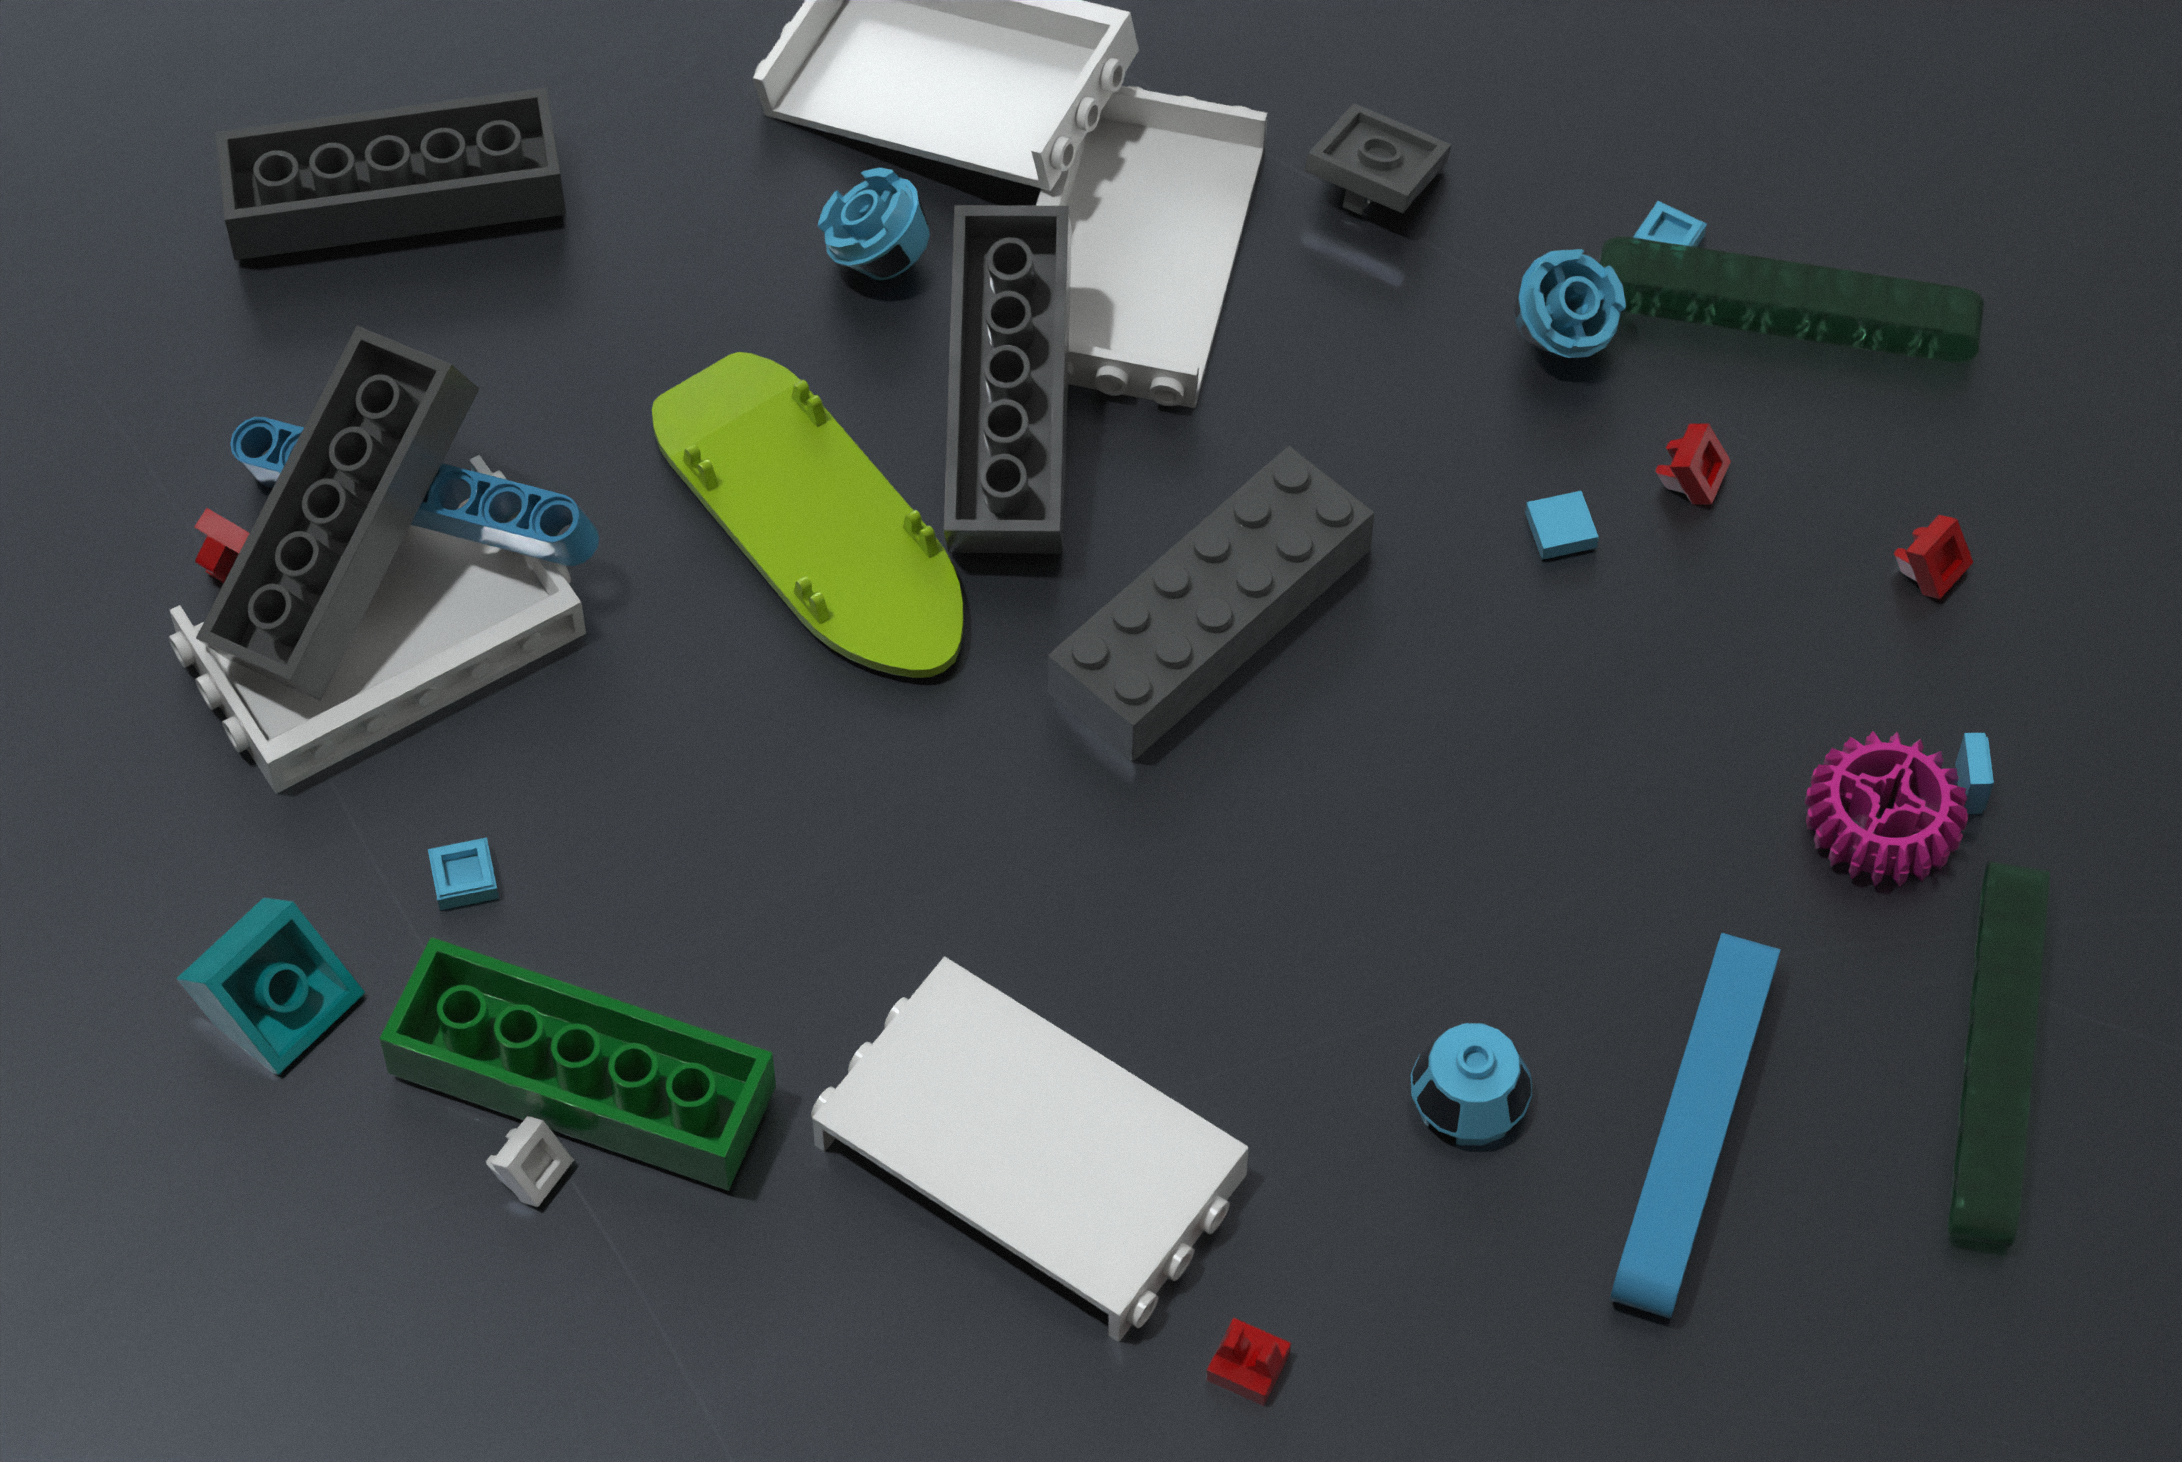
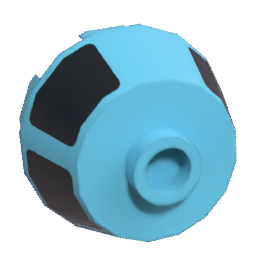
(876, 225)
(1569, 304)
(1471, 1084)

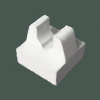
(530, 1161)

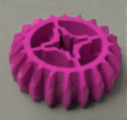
(1904, 837)

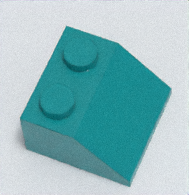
(271, 983)

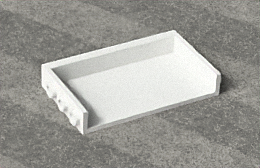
(953, 79)
(1155, 239)
(434, 632)
(1035, 1142)

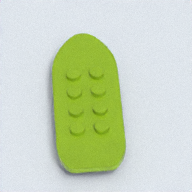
(813, 515)

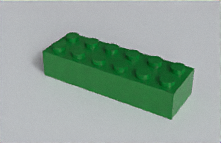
(579, 1063)

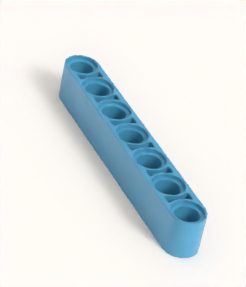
(479, 520)
(1695, 1126)

